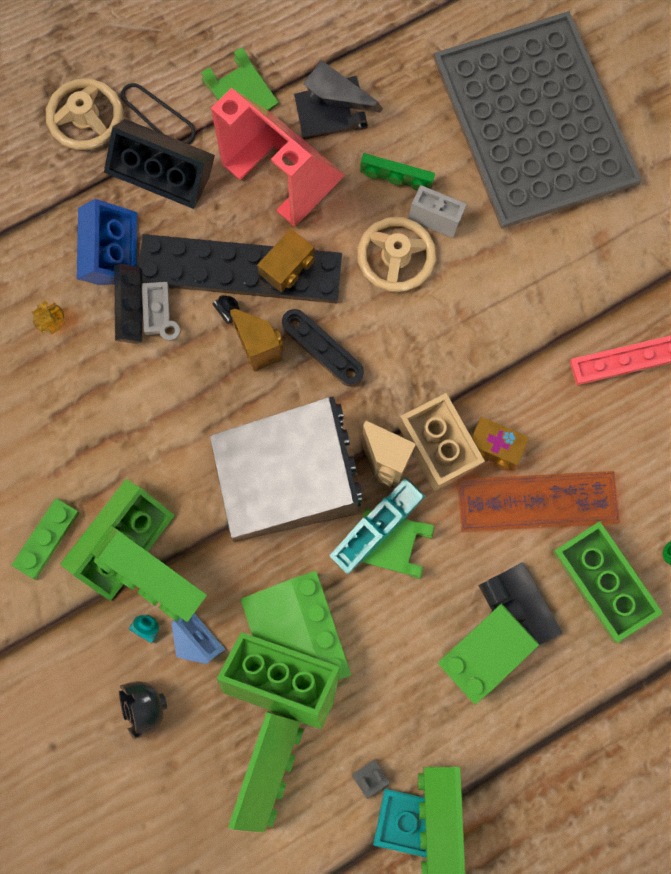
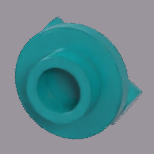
(145, 627)

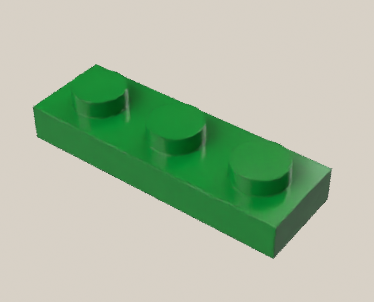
(395, 172)

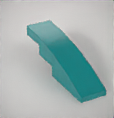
(377, 526)

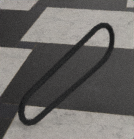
(161, 103)

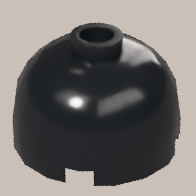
(142, 707)

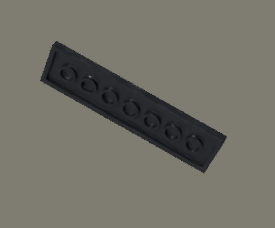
(232, 269)

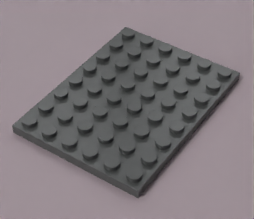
(536, 119)

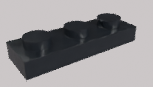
(128, 304)

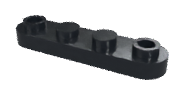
(322, 347)

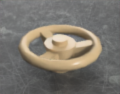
(82, 112)
(396, 253)

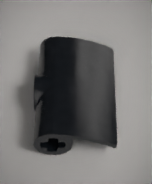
(523, 600)

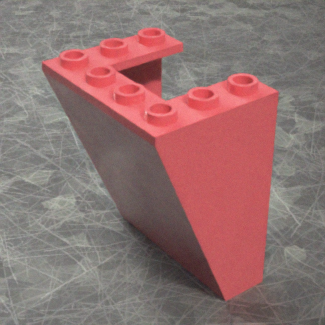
(250, 131)

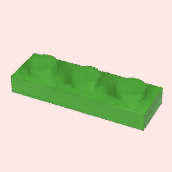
(45, 539)

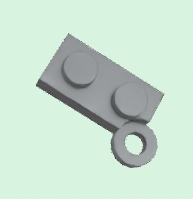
(157, 310)

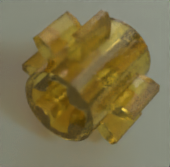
(48, 317)

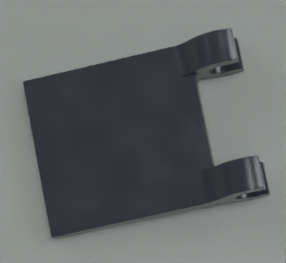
(325, 119)

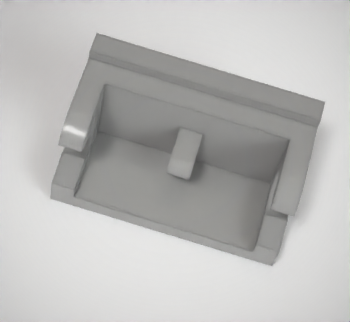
(437, 211)

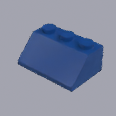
(104, 240)

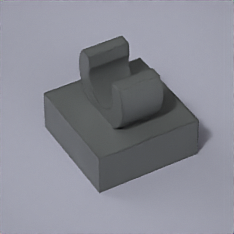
(370, 778)

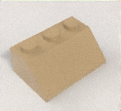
(440, 441)
(386, 454)

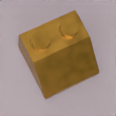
(258, 339)

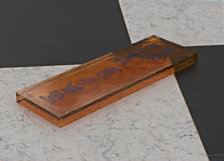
(537, 501)

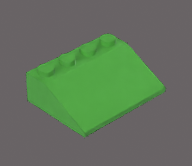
(297, 619)
(265, 773)

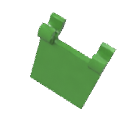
(243, 80)
(397, 548)

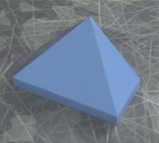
(195, 641)

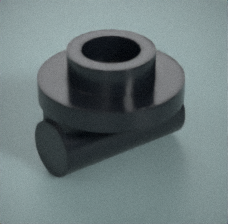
(224, 305)

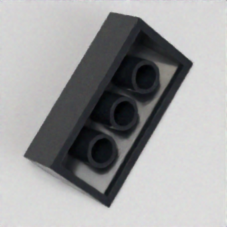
(158, 163)

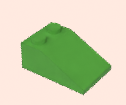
(488, 654)

